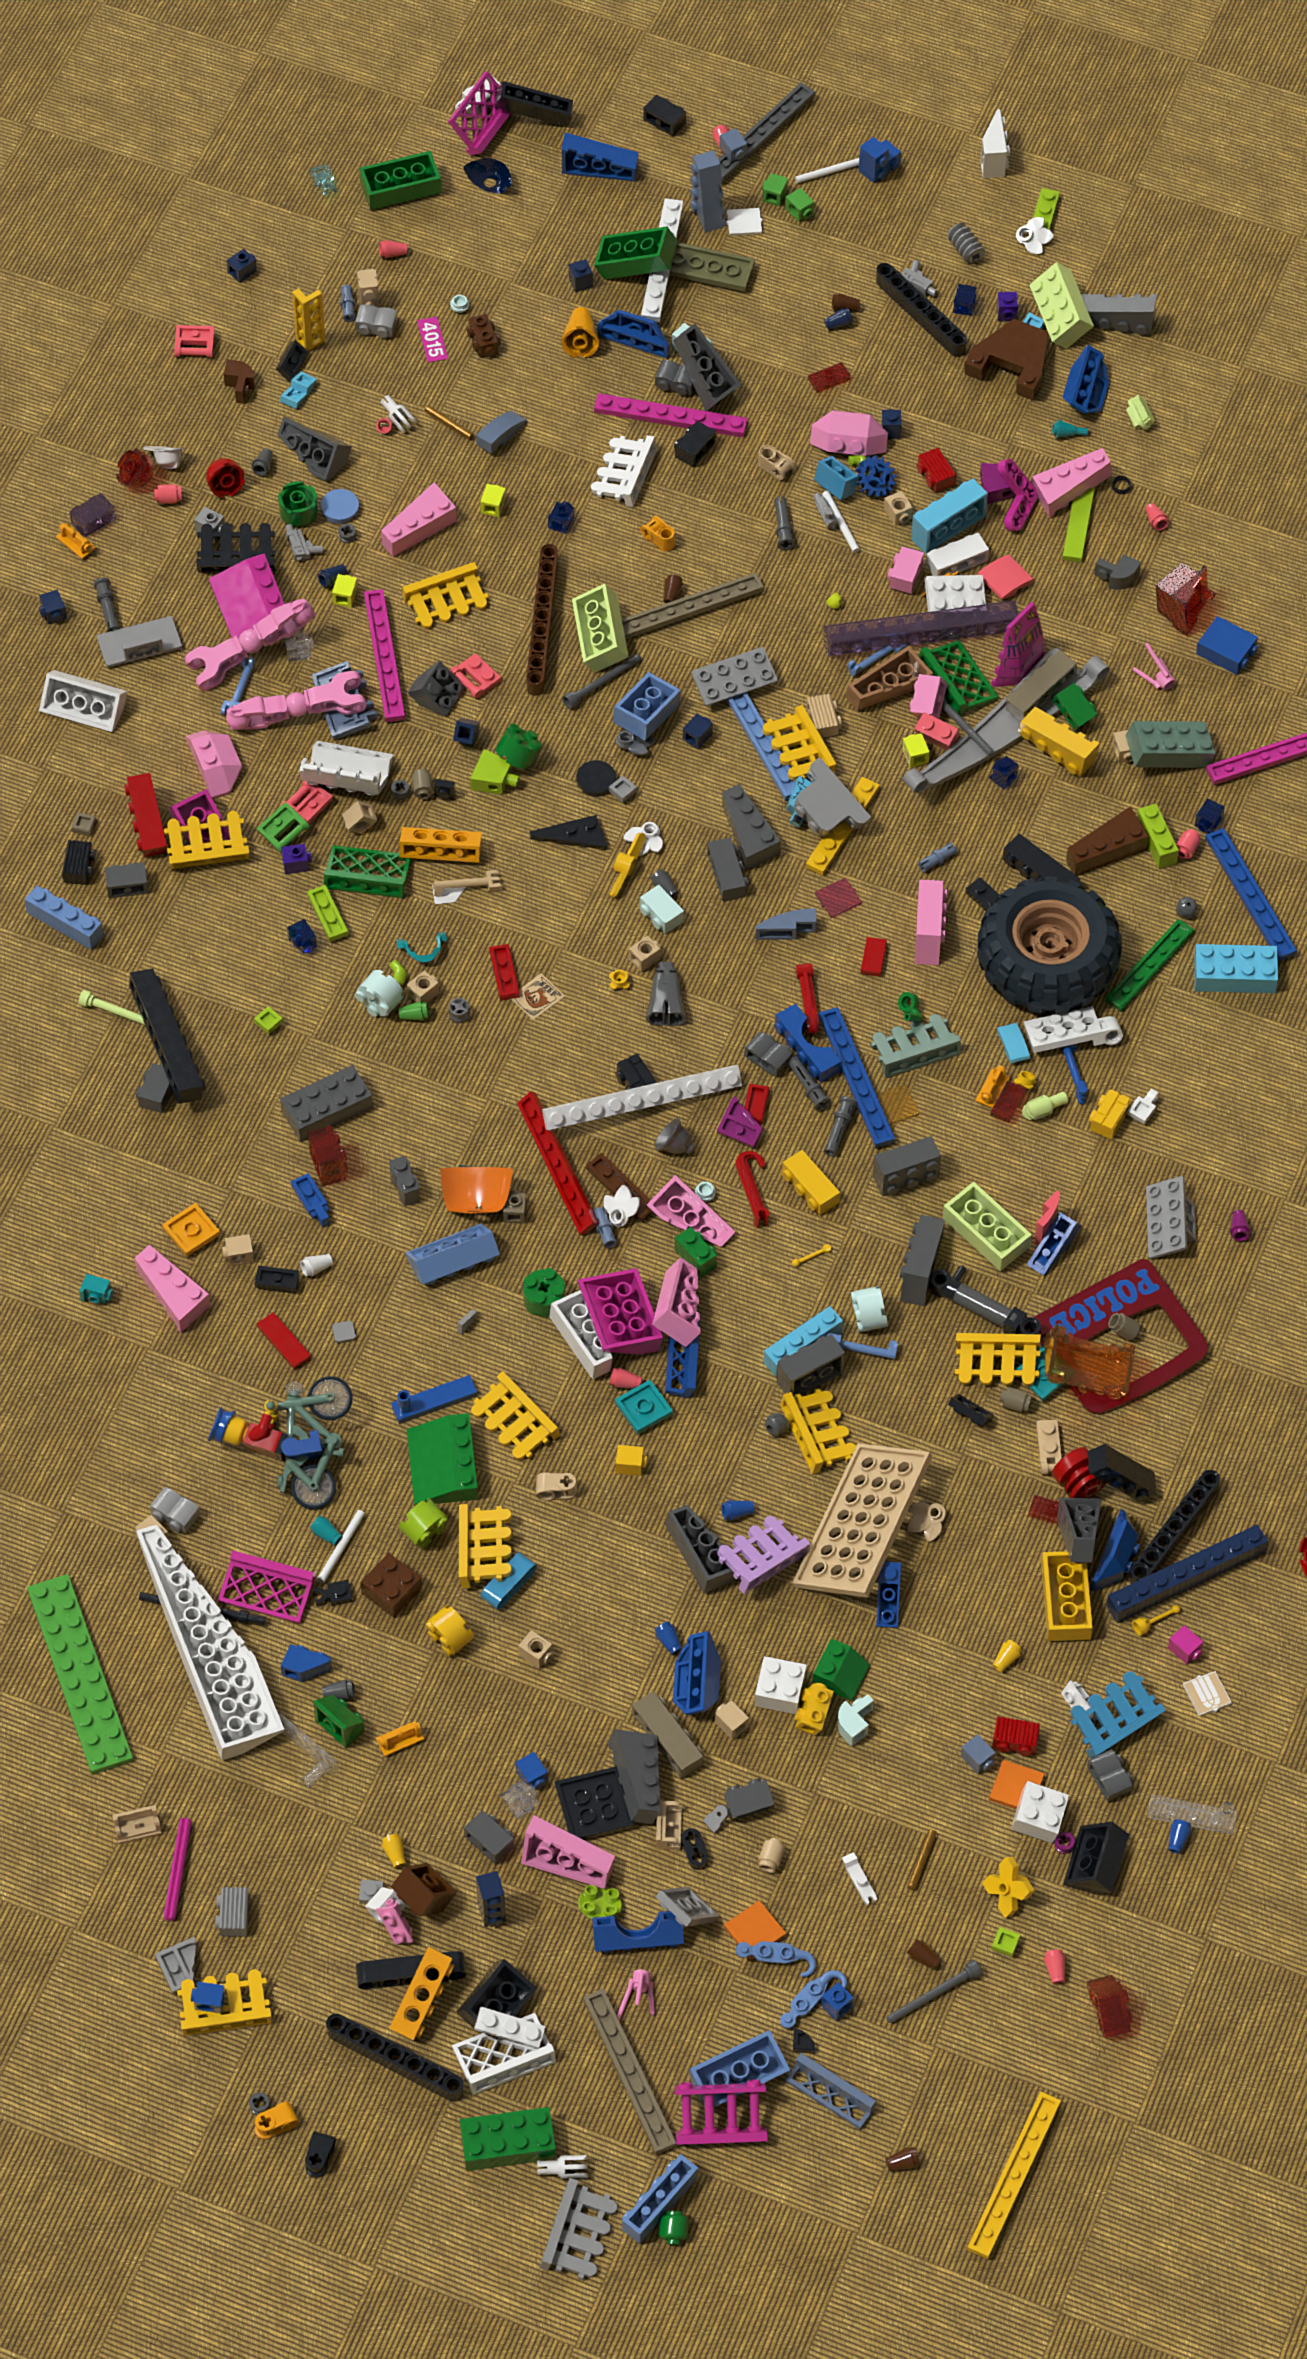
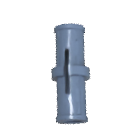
(347, 303)
(937, 857)
(604, 1227)

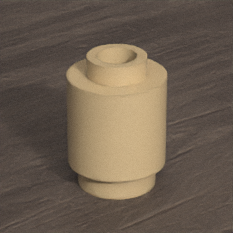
(771, 1855)

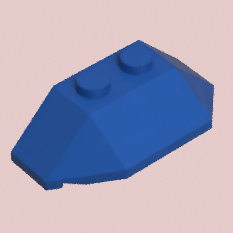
(634, 332)
(1087, 382)
(1117, 1554)
(697, 1674)

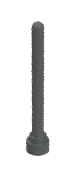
(572, 698)
(966, 727)
(971, 1971)

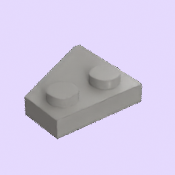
(178, 1963)

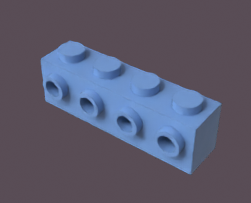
(64, 917)
(660, 2198)

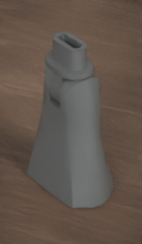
(666, 999)

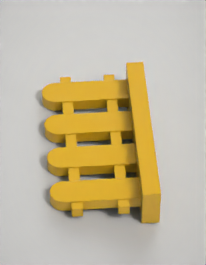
(442, 584)
(804, 734)
(198, 855)
(998, 1345)
(524, 1421)
(806, 1433)
(477, 1536)
(237, 2018)

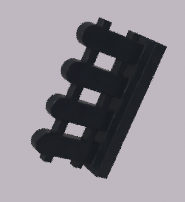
(210, 564)

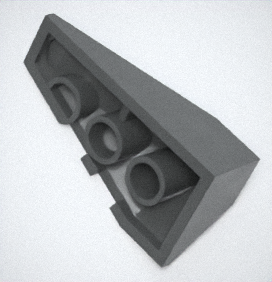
(317, 450)

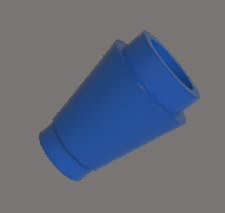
(736, 1509)
(668, 1637)
(1179, 1834)

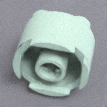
(379, 993)
(869, 1309)

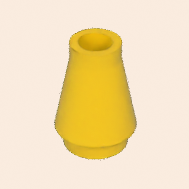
(1007, 1655)
(394, 1849)

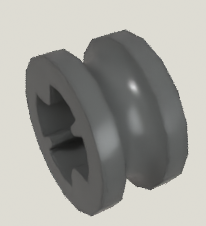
(347, 528)
(400, 784)
(256, 2098)

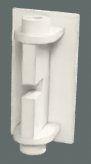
(1076, 1695)

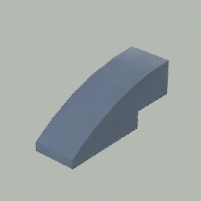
(499, 431)
(787, 925)

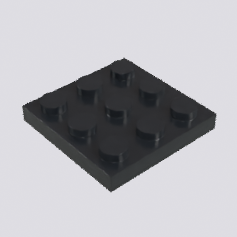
(593, 1804)

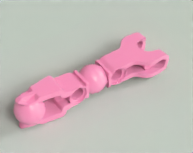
(280, 624)
(261, 712)

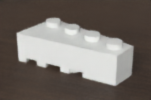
(576, 1327)

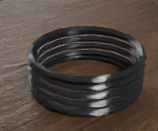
(1118, 490)

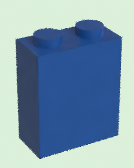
(1227, 645)

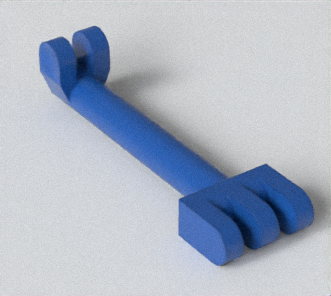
(1081, 1089)

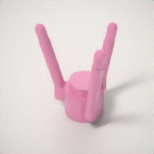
(1164, 678)
(640, 1984)

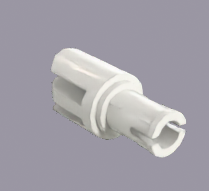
(397, 412)
(558, 2167)

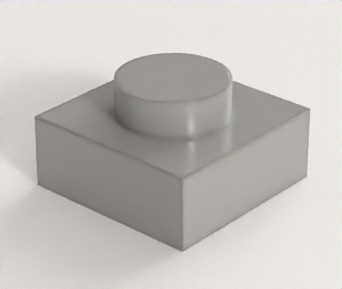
(622, 789)
(368, 1890)

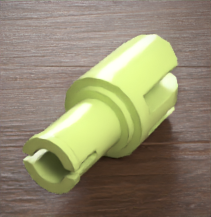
(1043, 1105)

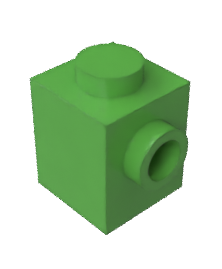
(775, 189)

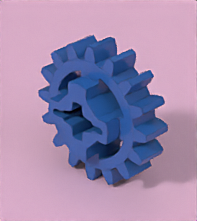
(875, 467)

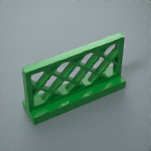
(954, 694)
(365, 882)

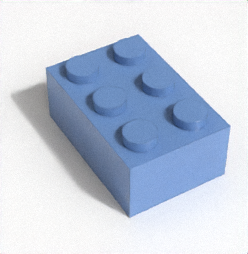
(646, 706)

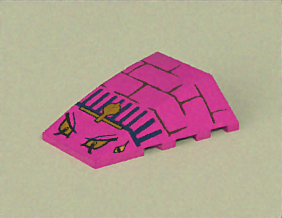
(1022, 649)

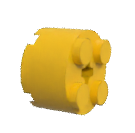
(449, 1629)

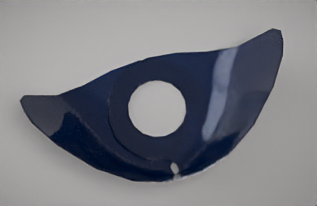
(485, 168)

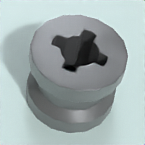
(456, 1006)

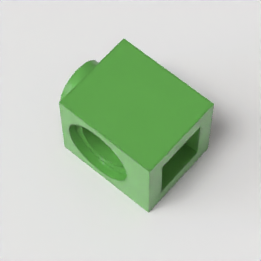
(799, 205)

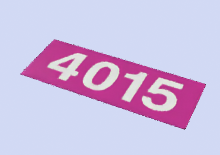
(432, 339)

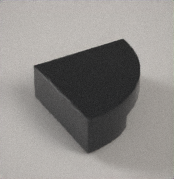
(802, 2042)

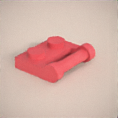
(194, 336)
(479, 672)
(313, 804)

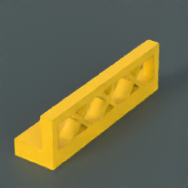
(304, 322)

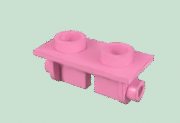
(395, 1925)

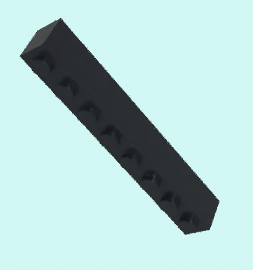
(166, 1036)

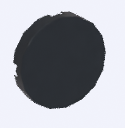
(595, 777)

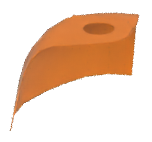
(475, 1186)

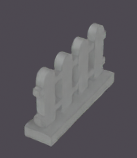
(574, 2241)

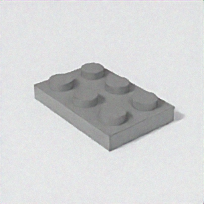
(686, 1906)

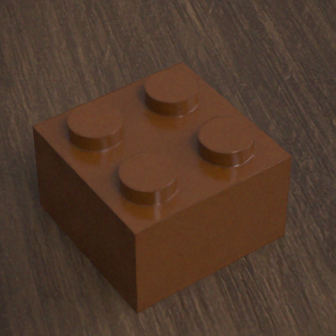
(391, 1585)
(423, 1889)

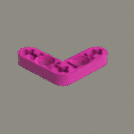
(1025, 494)

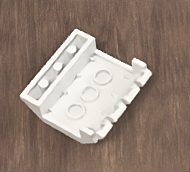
(347, 768)

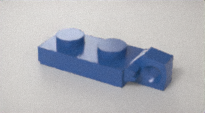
(311, 1198)

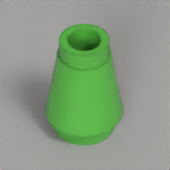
(414, 1011)

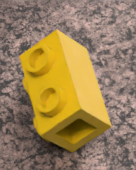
(814, 1708)

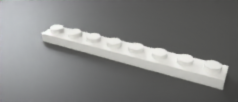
(658, 281)

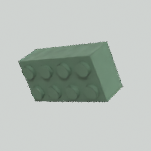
(1170, 744)

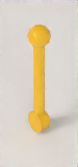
(826, 1249)

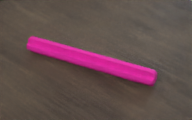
(177, 1869)

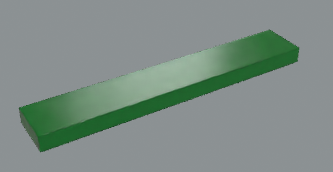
(1149, 965)

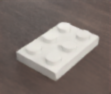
(954, 591)

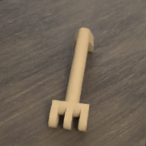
(491, 879)

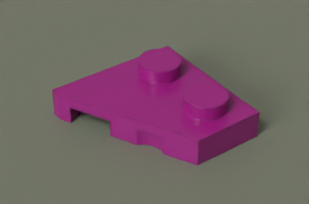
(739, 1125)

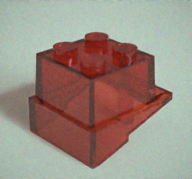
(1182, 596)

